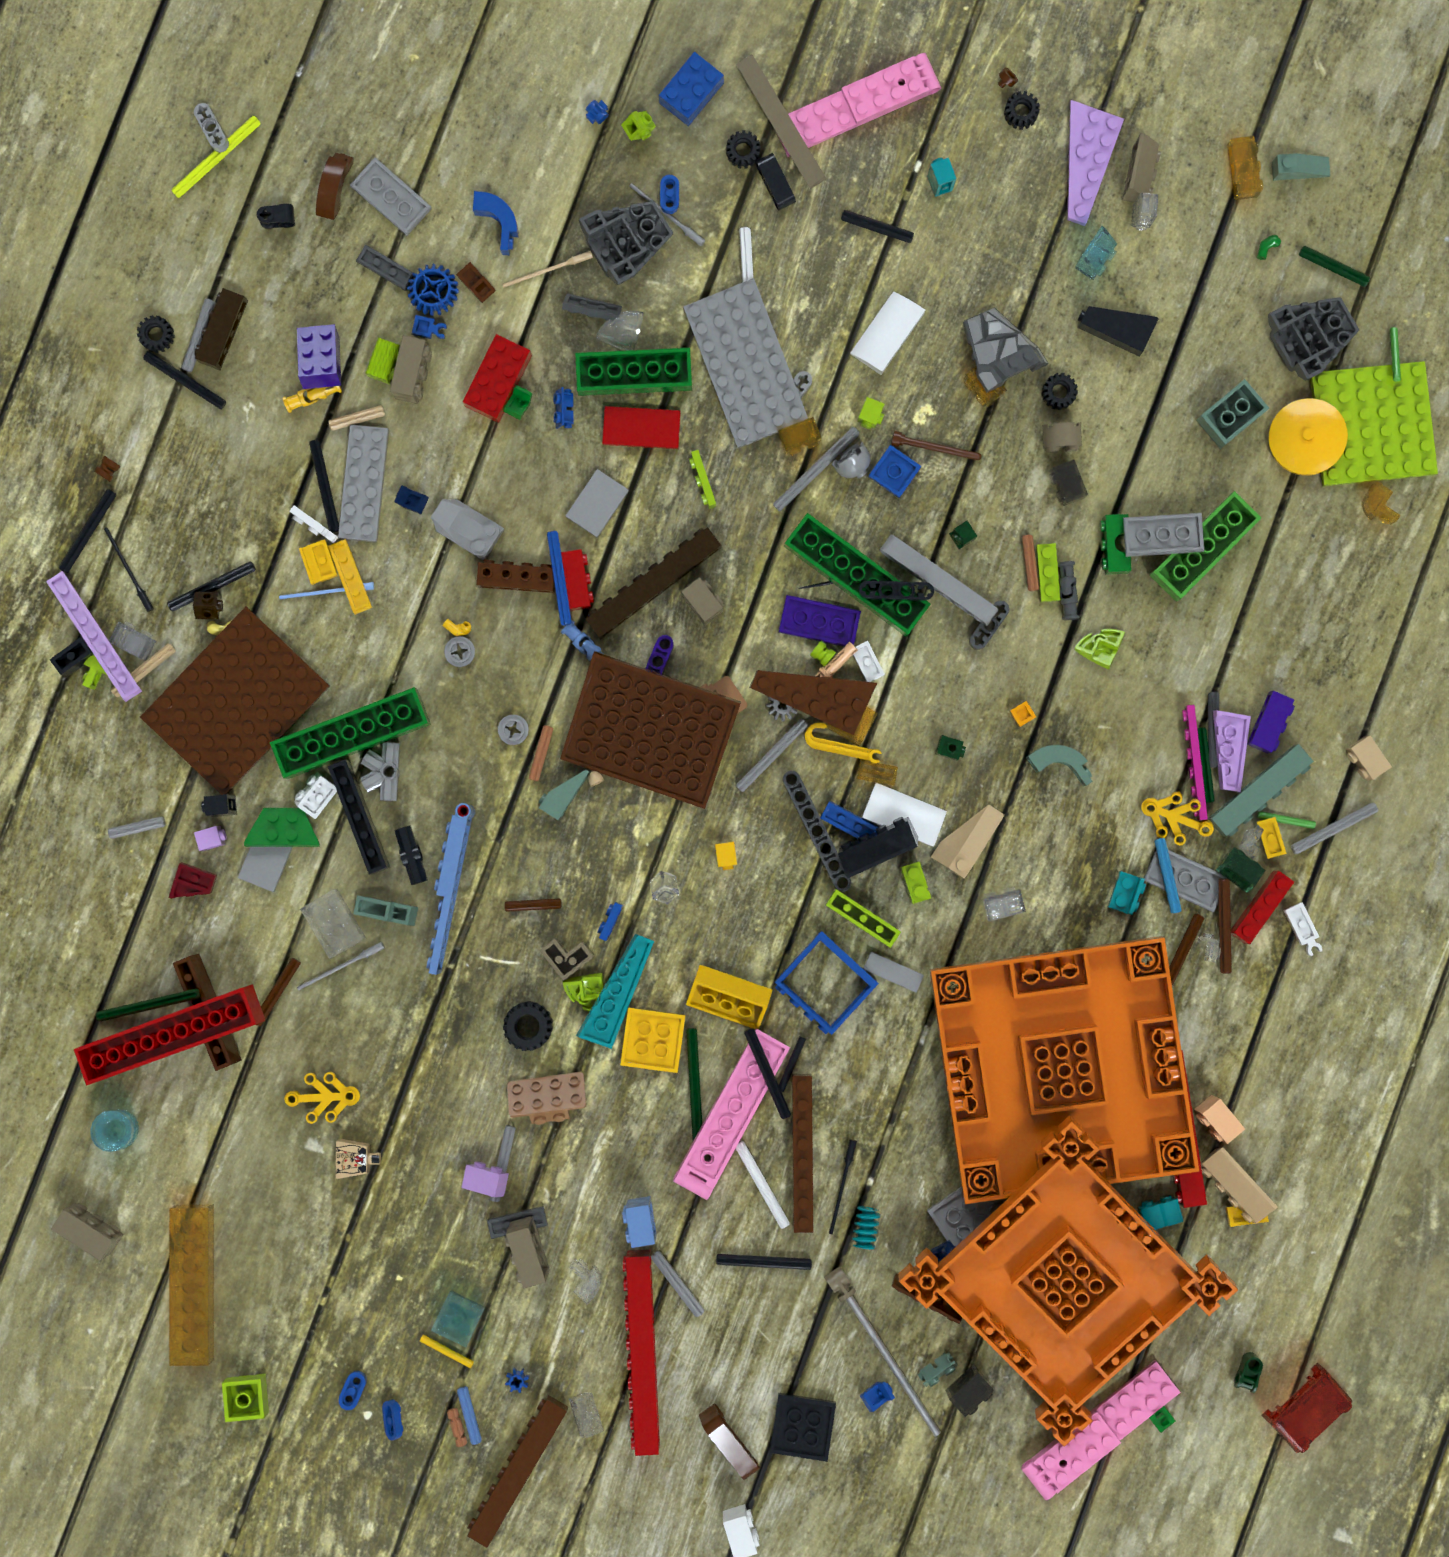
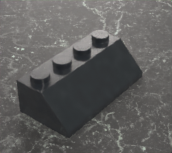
(878, 846)

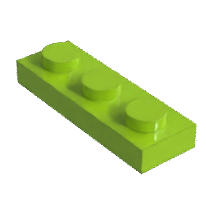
(702, 479)
(1048, 572)

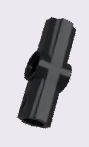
(411, 855)

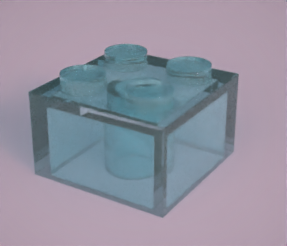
(458, 1318)

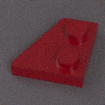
(192, 881)

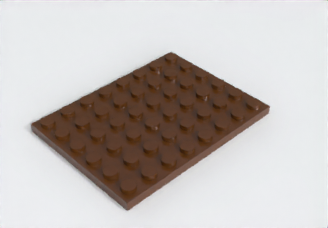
(235, 701)
(650, 730)

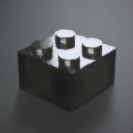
(970, 1391)

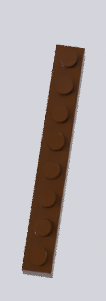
(802, 1153)
(517, 1471)

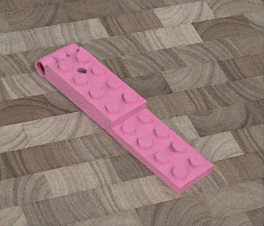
(865, 100)
(728, 1119)
(1111, 1422)

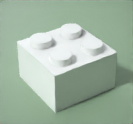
(739, 1531)

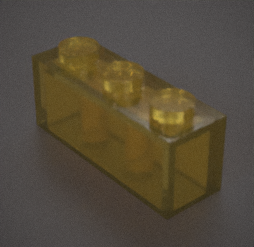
(1244, 167)

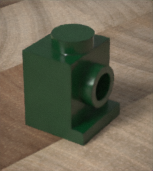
(963, 535)
(943, 748)

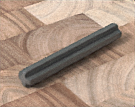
(1213, 704)

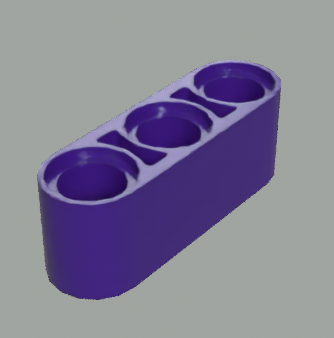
(662, 653)

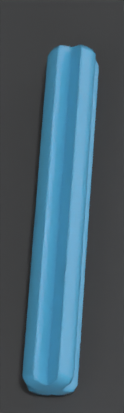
(1168, 876)

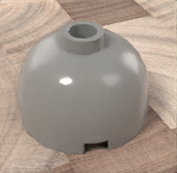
(853, 462)

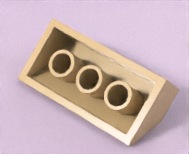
(1237, 1185)

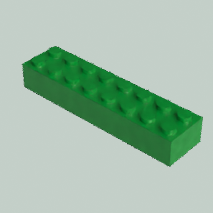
(849, 568)
(350, 733)

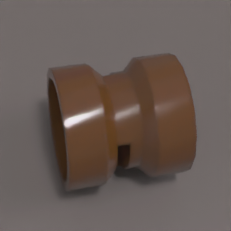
(107, 473)

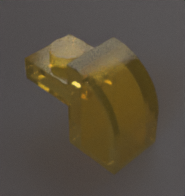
(1374, 504)

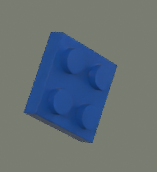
(894, 471)
(606, 927)

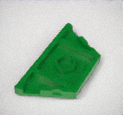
(282, 829)

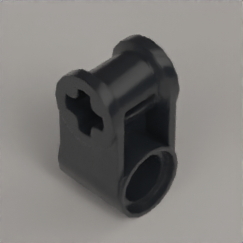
(279, 216)

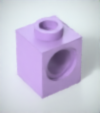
(210, 838)

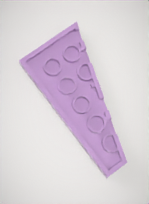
(1090, 149)

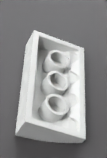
(887, 332)
(888, 804)

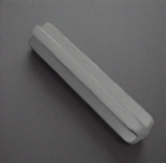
(136, 827)

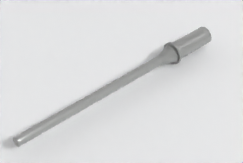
(688, 231)
(365, 954)

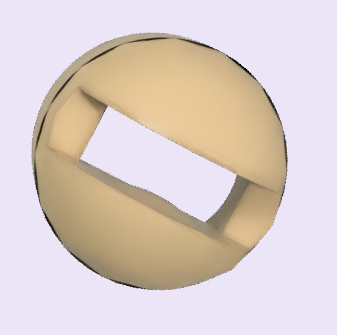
(595, 778)

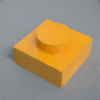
(1022, 714)

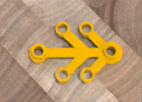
(1174, 816)
(325, 1096)

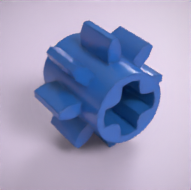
(596, 111)
(520, 1375)

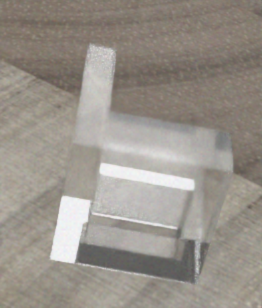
(664, 887)

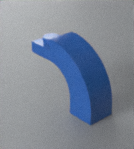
(492, 206)

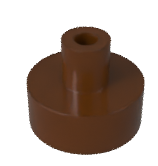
(1007, 78)

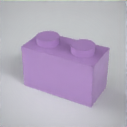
(485, 1180)

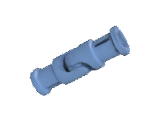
(577, 637)

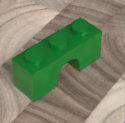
(1114, 560)

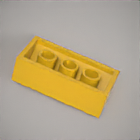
(729, 997)

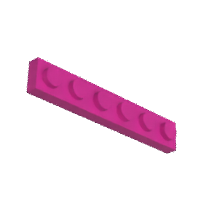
(1193, 753)

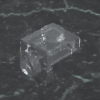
(1248, 842)
(1212, 951)

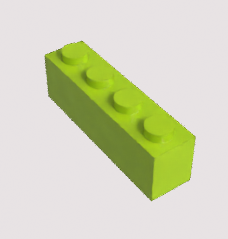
(863, 918)

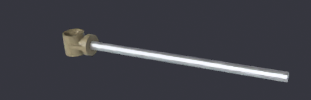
(839, 1282)

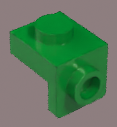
(518, 402)

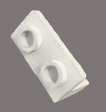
(315, 795)

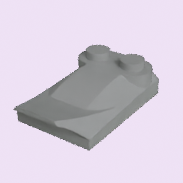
(466, 527)

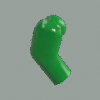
(1266, 244)

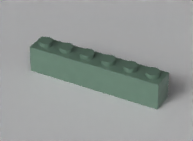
(1260, 790)

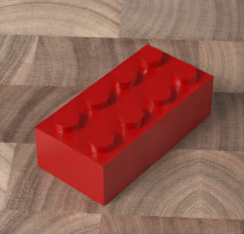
(497, 377)

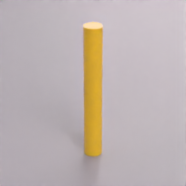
(446, 1351)

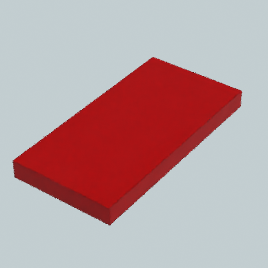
(641, 427)

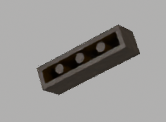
(221, 329)

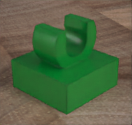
(1162, 1419)

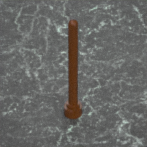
(900, 439)

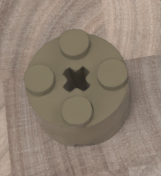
(1062, 435)

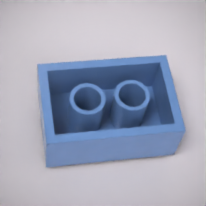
(640, 1221)

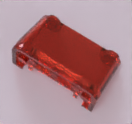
(1309, 1410)

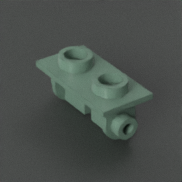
(933, 1374)

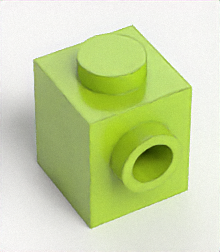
(871, 413)

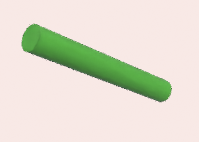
(1395, 354)
(1287, 820)

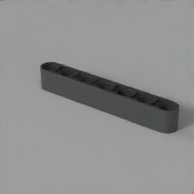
(816, 821)

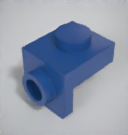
(877, 1395)

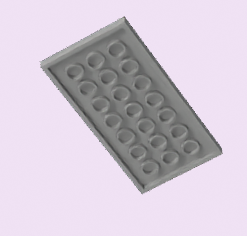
(745, 363)

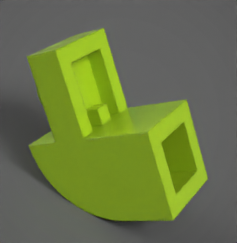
(94, 674)

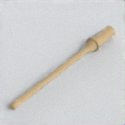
(572, 261)

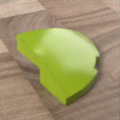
(1101, 647)
(584, 989)

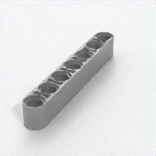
(941, 581)

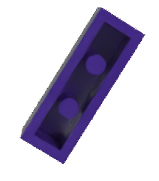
(1271, 722)

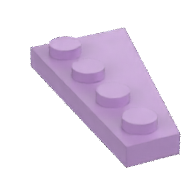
(1231, 747)

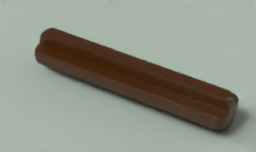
(525, 905)

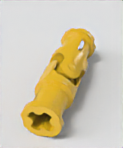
(313, 394)

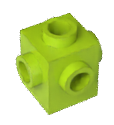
(638, 125)

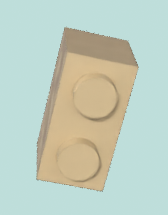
(1368, 758)

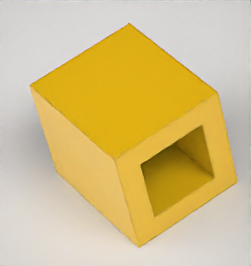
(726, 855)

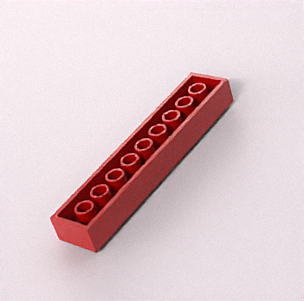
(169, 1034)
(642, 1355)

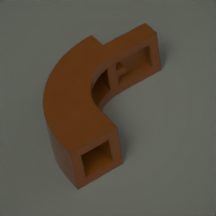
(331, 185)

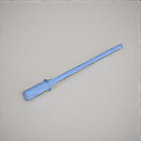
(368, 586)

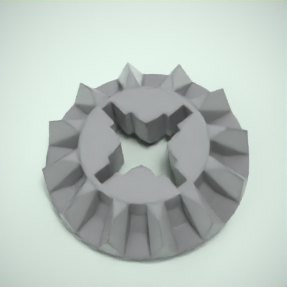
(452, 647)
(509, 721)

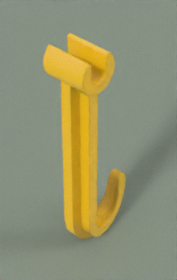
(837, 747)

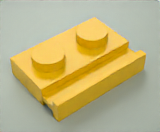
(318, 562)

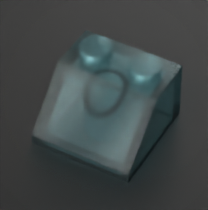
(1096, 254)

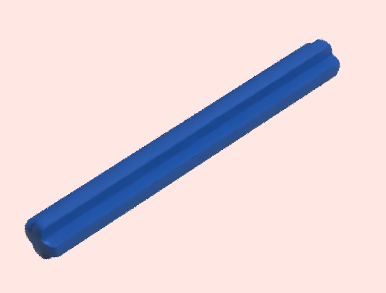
(559, 578)

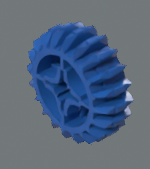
(439, 285)

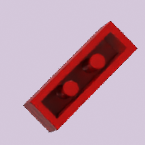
(577, 579)

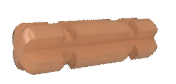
(457, 1428)

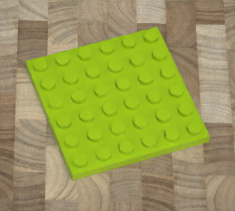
(1384, 422)

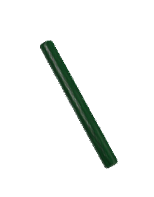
(147, 1005)
(694, 1080)

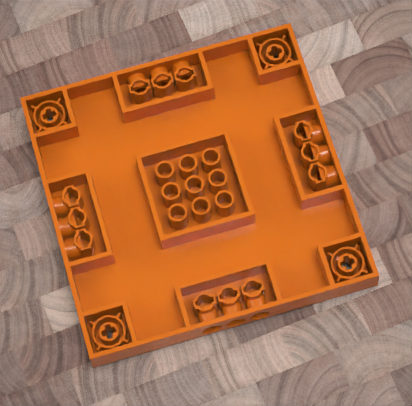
(1059, 1039)

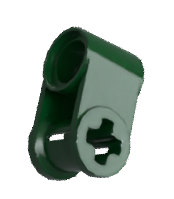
(1247, 1376)

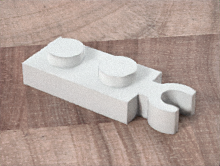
(314, 526)
(1303, 927)

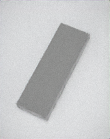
(893, 972)

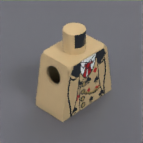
(354, 1158)

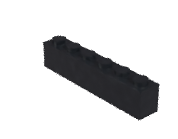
(358, 817)

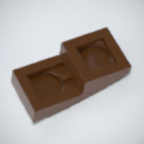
(475, 282)

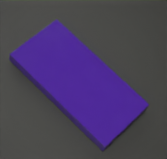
(819, 621)

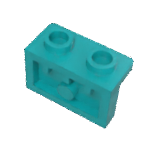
(1126, 893)

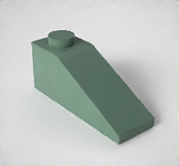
(1300, 167)
(560, 798)

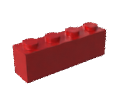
(1261, 907)

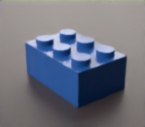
(691, 89)

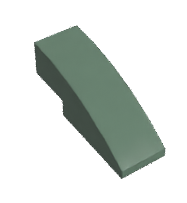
(386, 910)

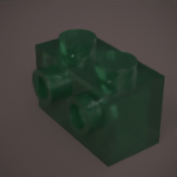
(1240, 869)

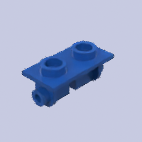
(563, 398)

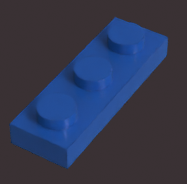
(847, 820)

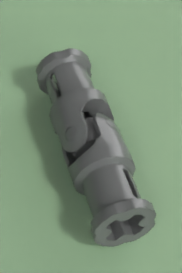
(1068, 587)

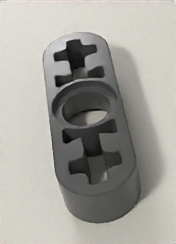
(985, 640)

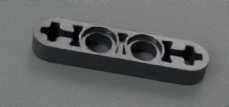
(896, 593)

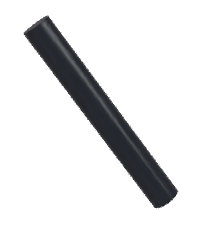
(792, 1062)

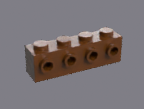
(515, 577)

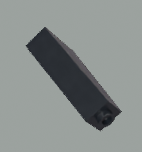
(1119, 328)

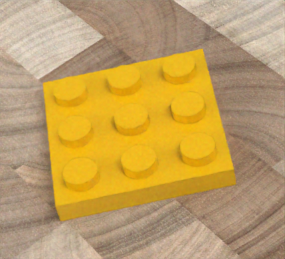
(652, 1040)

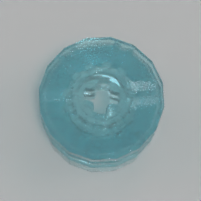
(103, 1130)

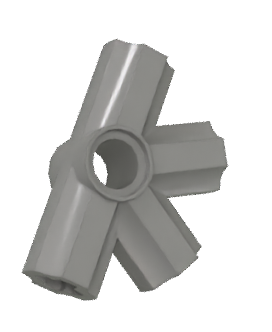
(379, 765)

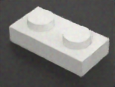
(868, 662)

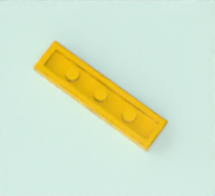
(350, 576)

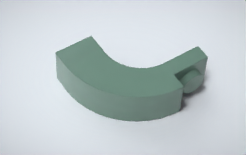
(1061, 754)

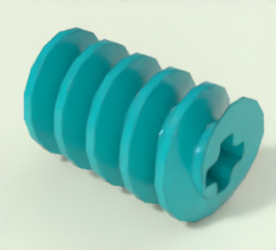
(866, 1228)

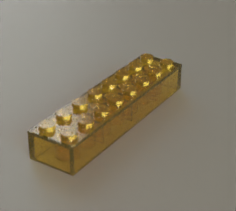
(191, 1285)

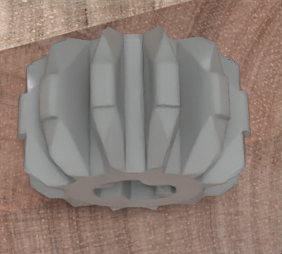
(775, 704)

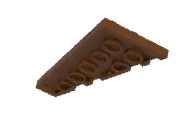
(827, 699)

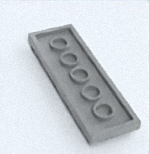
(363, 483)

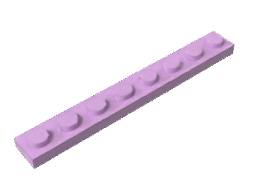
(94, 636)

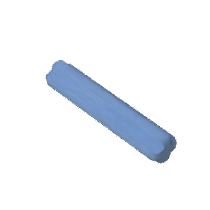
(469, 1415)

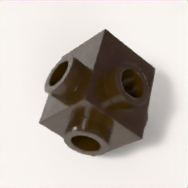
(207, 605)

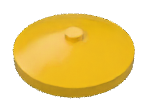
(1308, 436)

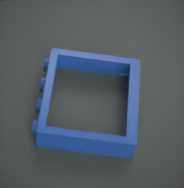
(809, 1012)

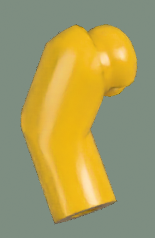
(459, 629)

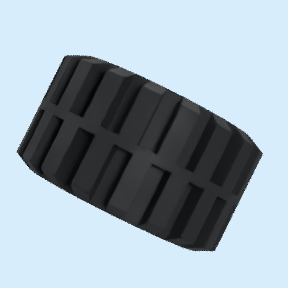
(513, 1034)

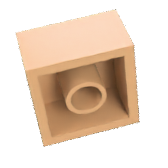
(1219, 1119)

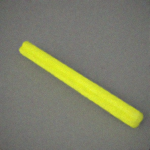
(215, 157)

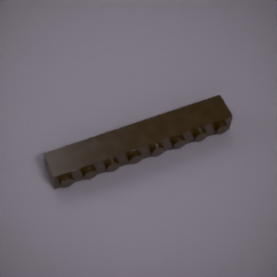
(653, 583)

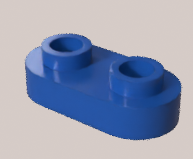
(669, 195)
(352, 1389)
(392, 1419)

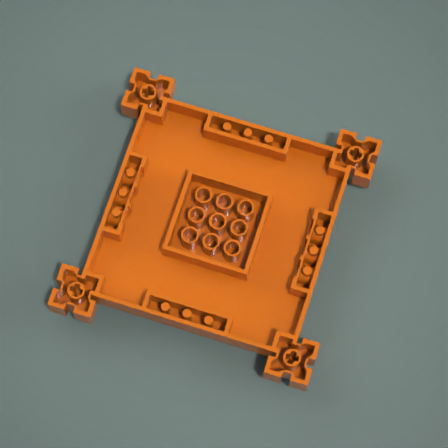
(1067, 1281)

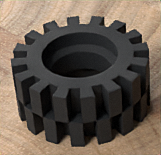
(1021, 121)
(740, 138)
(151, 323)
(1056, 402)

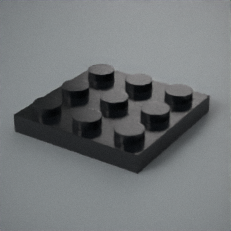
(802, 1427)

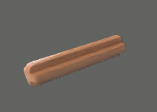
(1030, 562)
(541, 752)

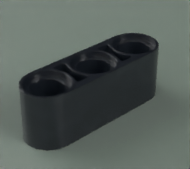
(775, 181)

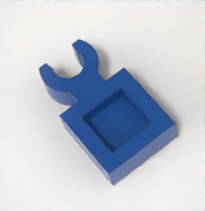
(425, 327)

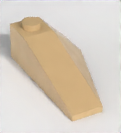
(963, 846)

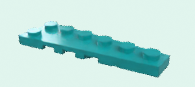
(612, 1004)

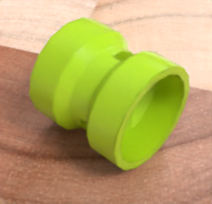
(822, 653)

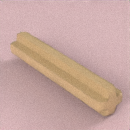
(355, 418)

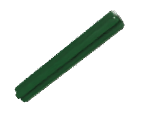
(1334, 266)
(1206, 769)

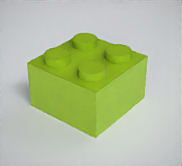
(245, 1397)

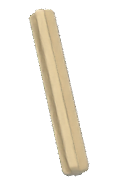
(149, 665)

